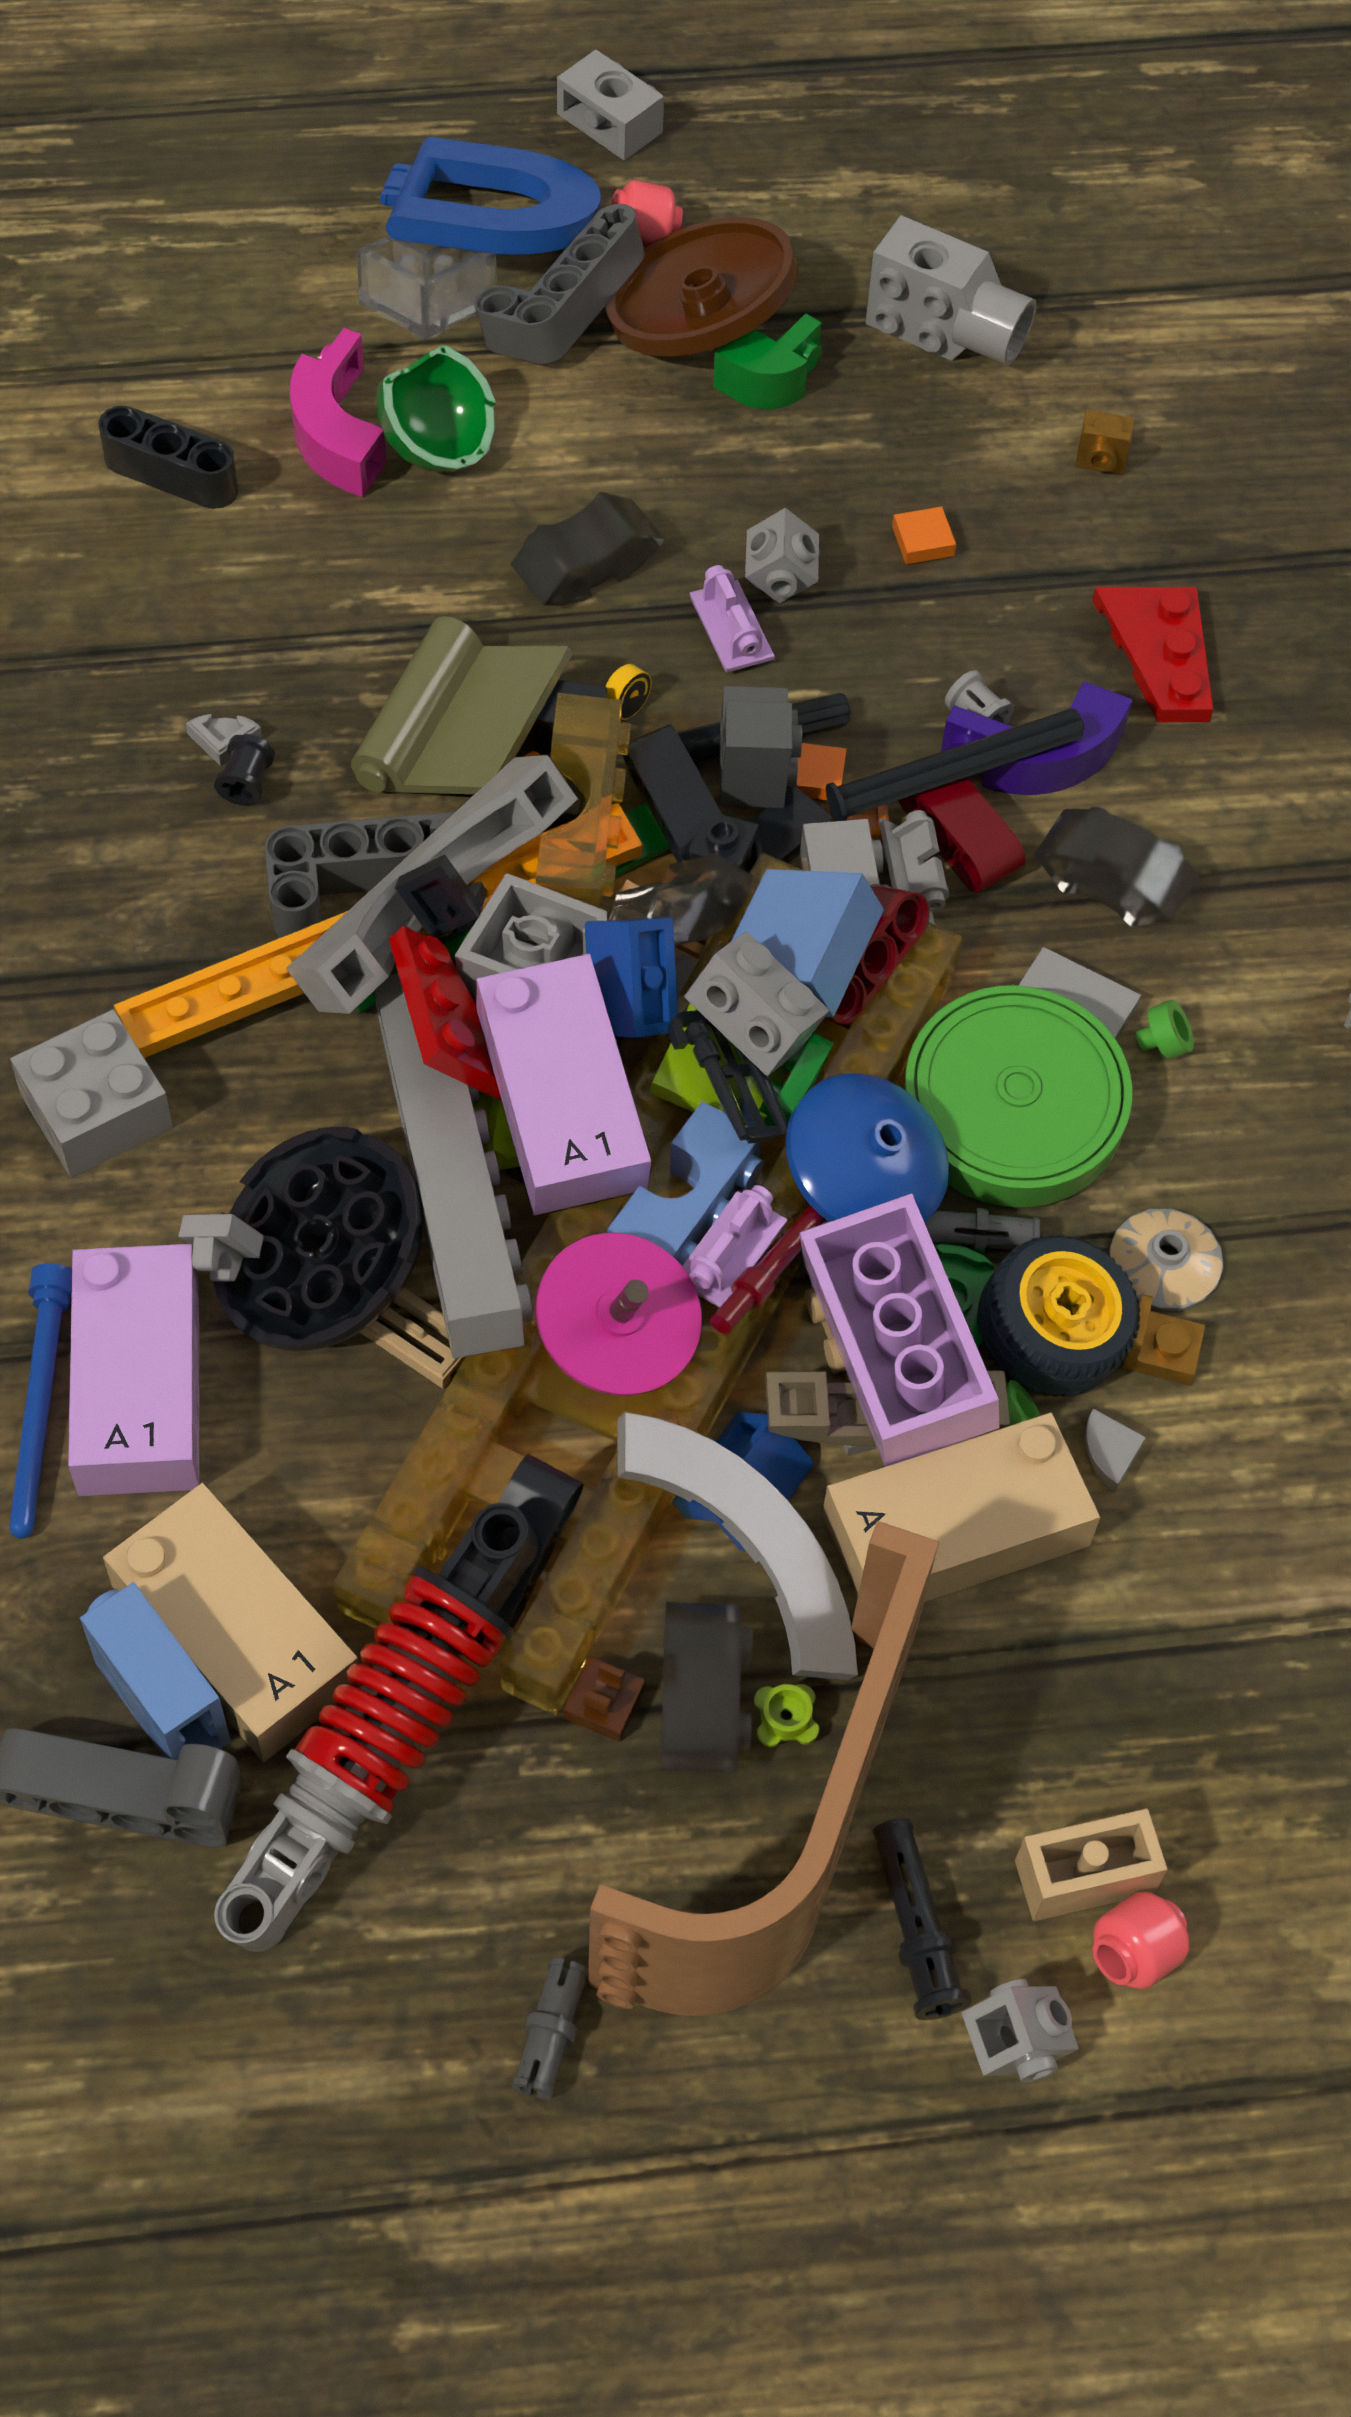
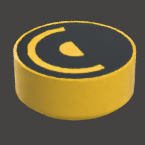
(631, 686)

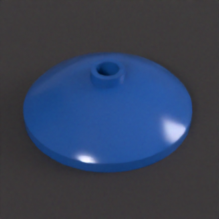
(845, 1163)

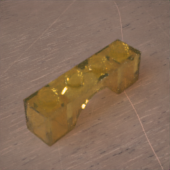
(585, 751)

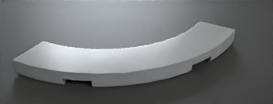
(761, 1522)

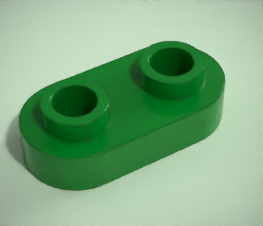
(804, 1070)

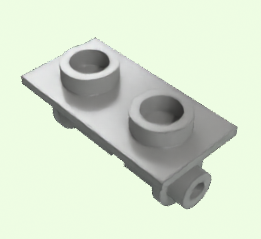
(905, 851)

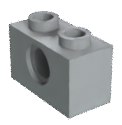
(610, 104)

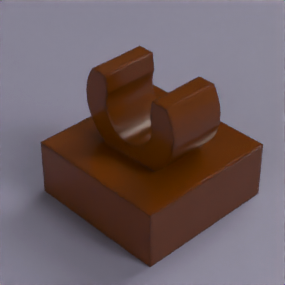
(604, 1698)

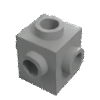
(782, 555)
(1020, 2031)

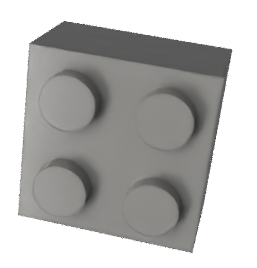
(92, 1093)

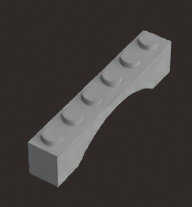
(495, 821)

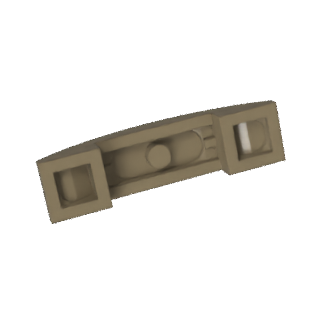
(829, 1413)

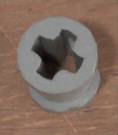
(978, 692)

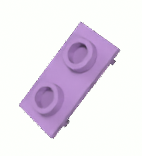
(730, 621)
(733, 1243)

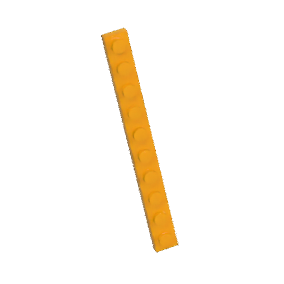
(260, 975)

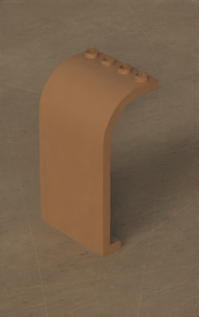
(736, 1956)

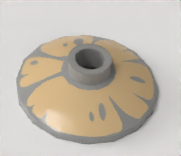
(1172, 1280)

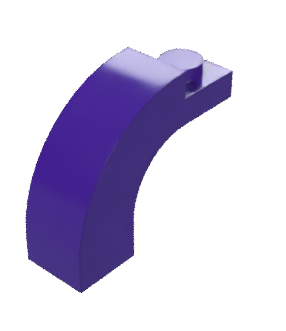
(1059, 767)

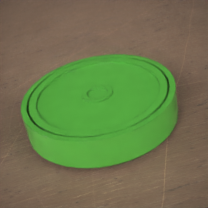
(1021, 1094)

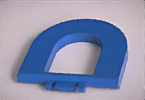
(564, 192)

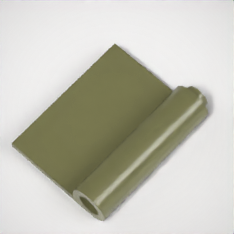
(456, 713)

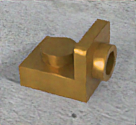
(1104, 442)
(1165, 1345)

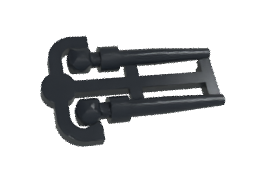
(725, 1072)

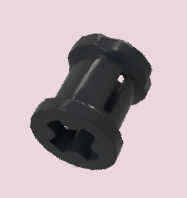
(244, 769)

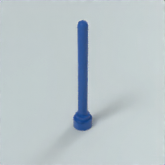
(51, 1295)

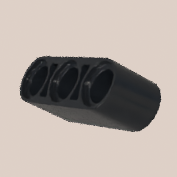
(168, 457)
(670, 787)
(547, 1502)

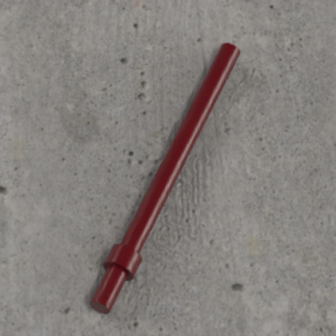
(756, 1283)

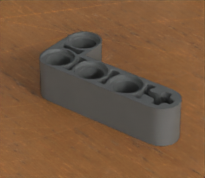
(568, 297)
(323, 870)
(121, 1788)

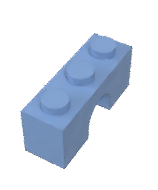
(714, 1164)

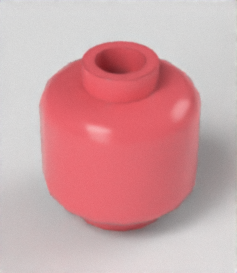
(653, 207)
(1140, 1940)

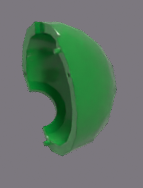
(437, 411)

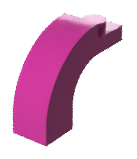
(329, 439)

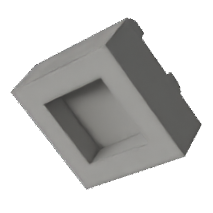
(220, 1243)

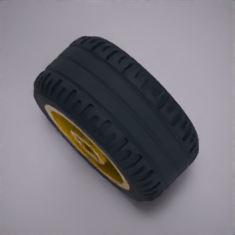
(1058, 1315)

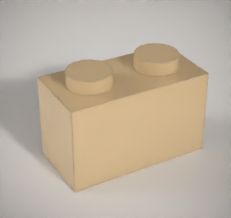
(1090, 1864)

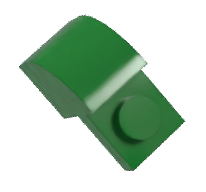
(767, 371)

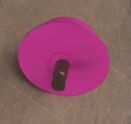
(618, 1314)

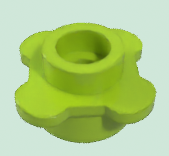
(786, 1697)

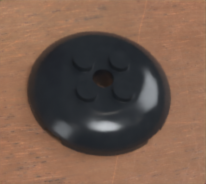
(336, 1239)

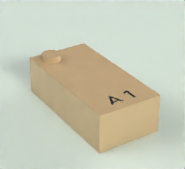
(986, 1500)
(235, 1619)

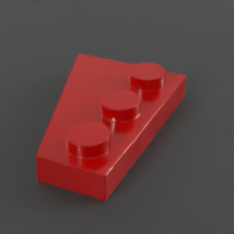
(1165, 646)
(442, 1011)

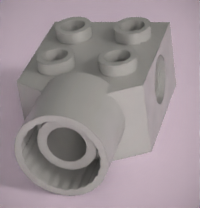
(944, 296)
(523, 929)

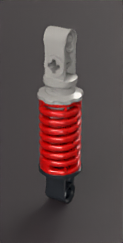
(354, 1760)

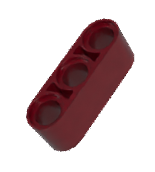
(969, 834)
(895, 935)

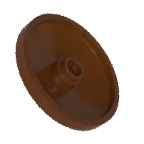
(704, 287)

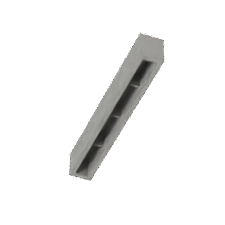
(455, 1183)

